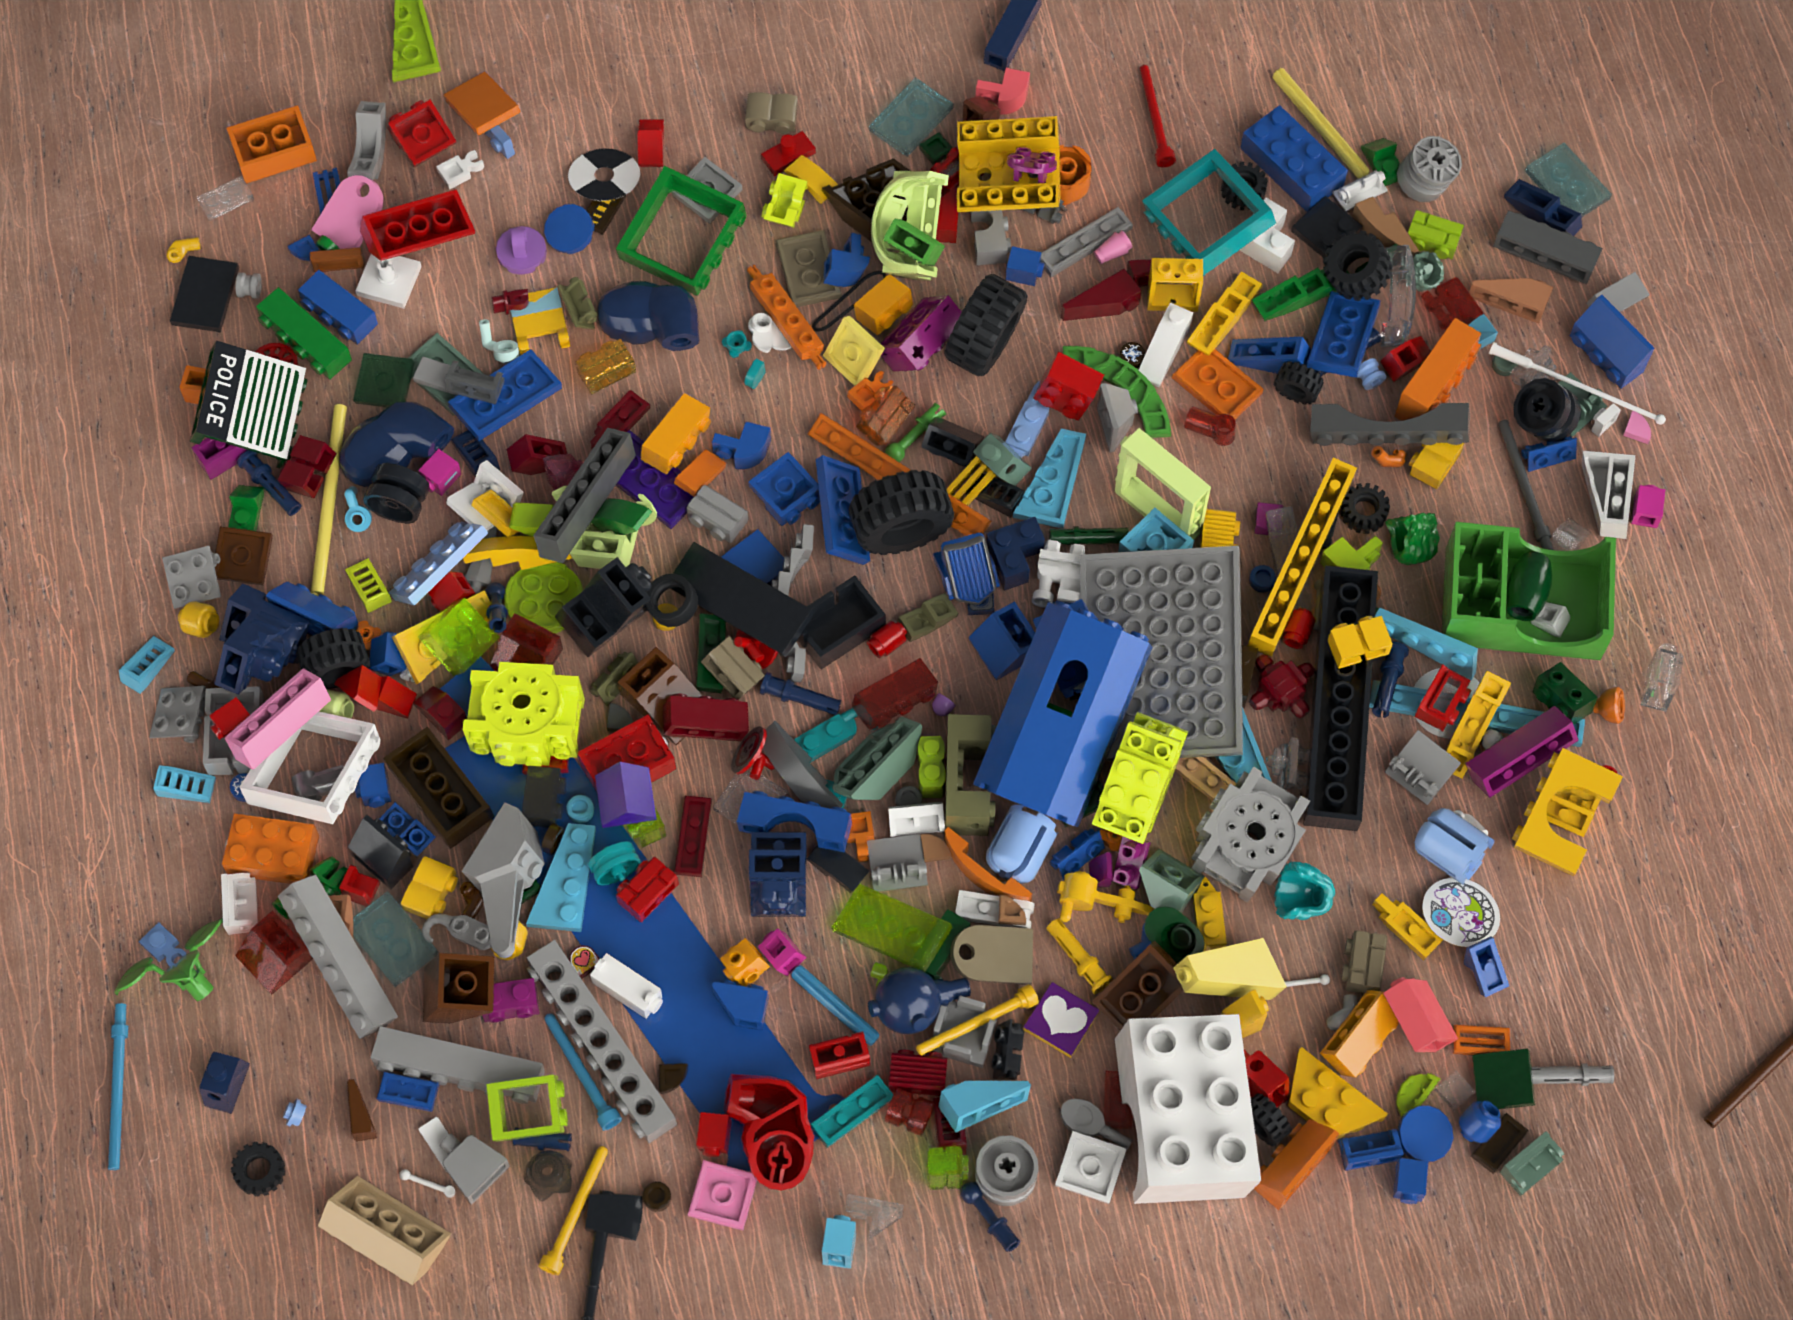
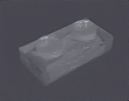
(225, 198)

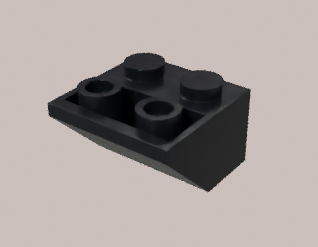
(380, 852)

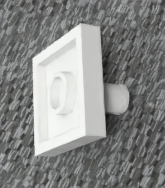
(388, 280)

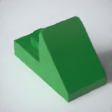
(1382, 158)
(246, 507)

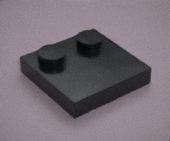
(1323, 225)

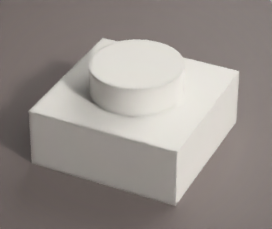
(1604, 419)

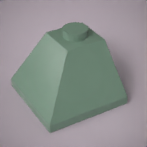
(1169, 881)

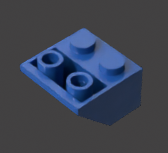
(1003, 640)

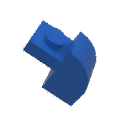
(846, 266)
(747, 450)

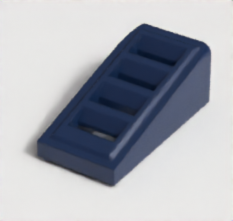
(470, 458)

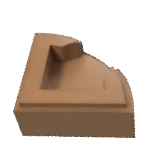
(934, 848)
(1010, 912)

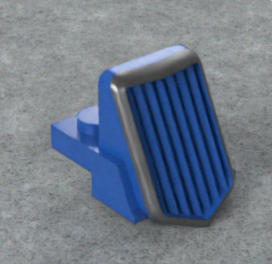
(967, 569)

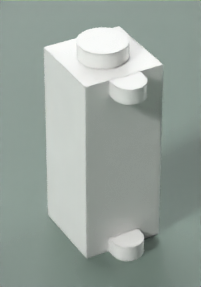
(626, 986)

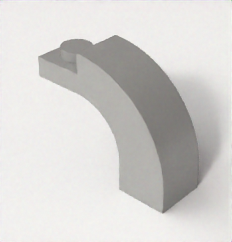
(369, 140)

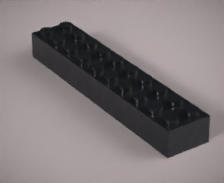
(1339, 706)

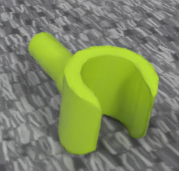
(878, 972)

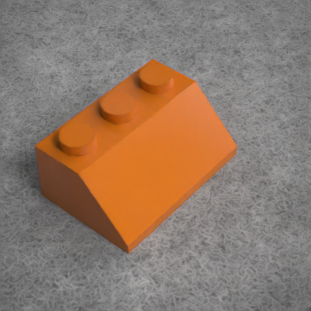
(1295, 1161)

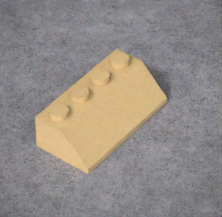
(383, 1229)

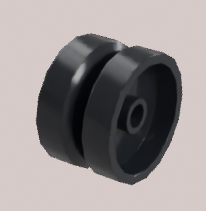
(1547, 410)
(396, 493)

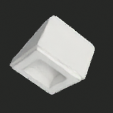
(1552, 619)

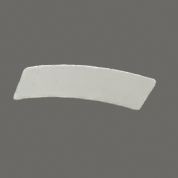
(434, 1134)

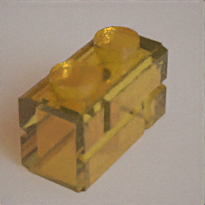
(605, 366)

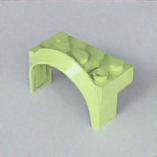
(923, 198)

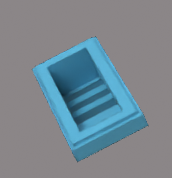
(137, 678)
(176, 773)

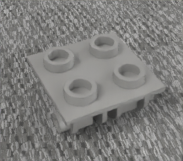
(192, 576)
(179, 713)
(1422, 767)
(897, 863)

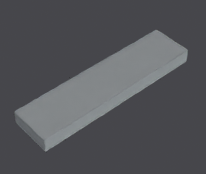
(1084, 241)

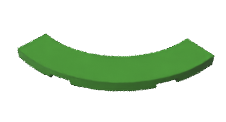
(1124, 375)

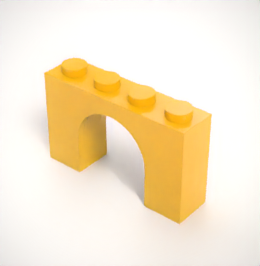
(1567, 772)

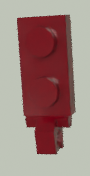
(622, 415)

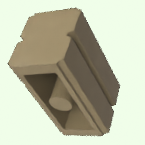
(733, 668)
(1365, 962)

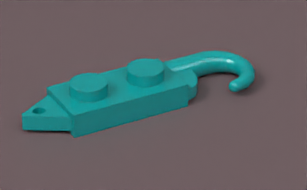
(829, 734)

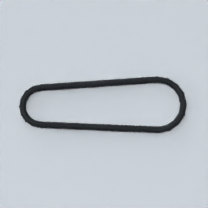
(840, 300)

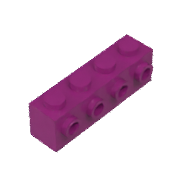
(1522, 751)

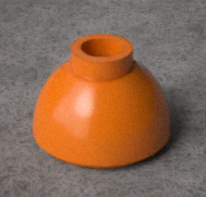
(1611, 705)

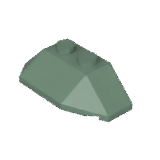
(879, 761)

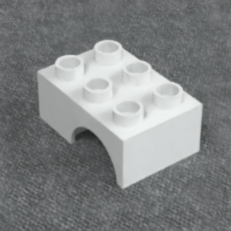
(1189, 1107)

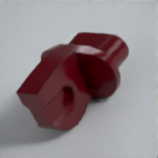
(510, 301)

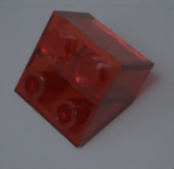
(526, 643)
(273, 953)

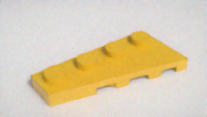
(415, 654)

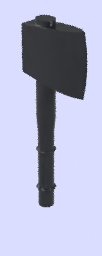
(613, 1217)

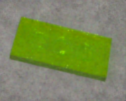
(892, 927)

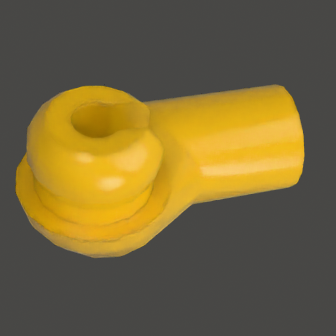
(181, 247)

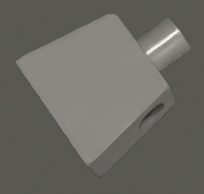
(472, 1165)

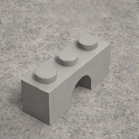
(991, 244)

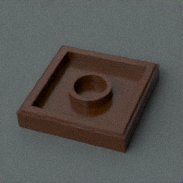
(243, 555)

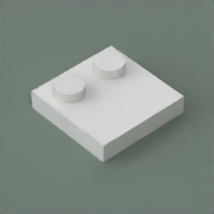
(1090, 1167)

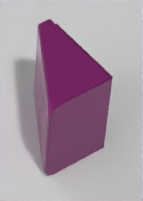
(1101, 869)

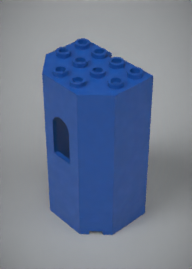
(1054, 758)

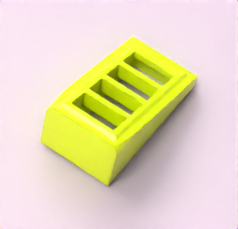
(375, 601)

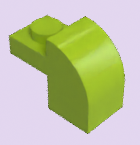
(1344, 555)

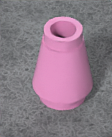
(1113, 247)

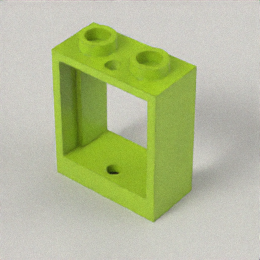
(498, 1114)

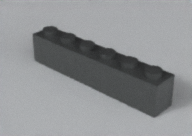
(584, 495)

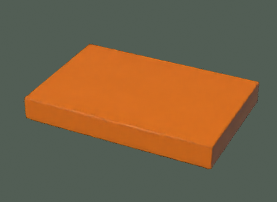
(481, 103)
(1217, 383)

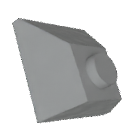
(1115, 413)

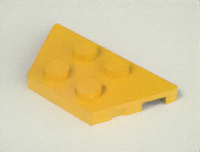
(1328, 1098)

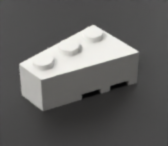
(1610, 489)

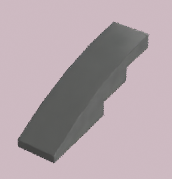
(795, 768)

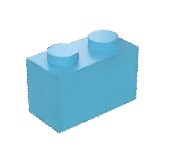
(839, 1241)

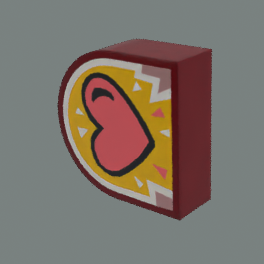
(583, 960)

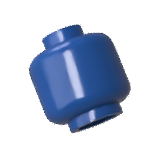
(1480, 1121)

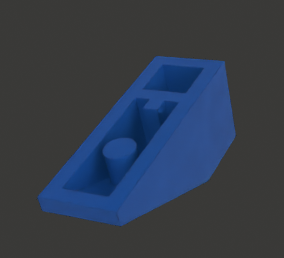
(1268, 353)

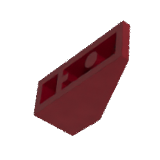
(1106, 298)

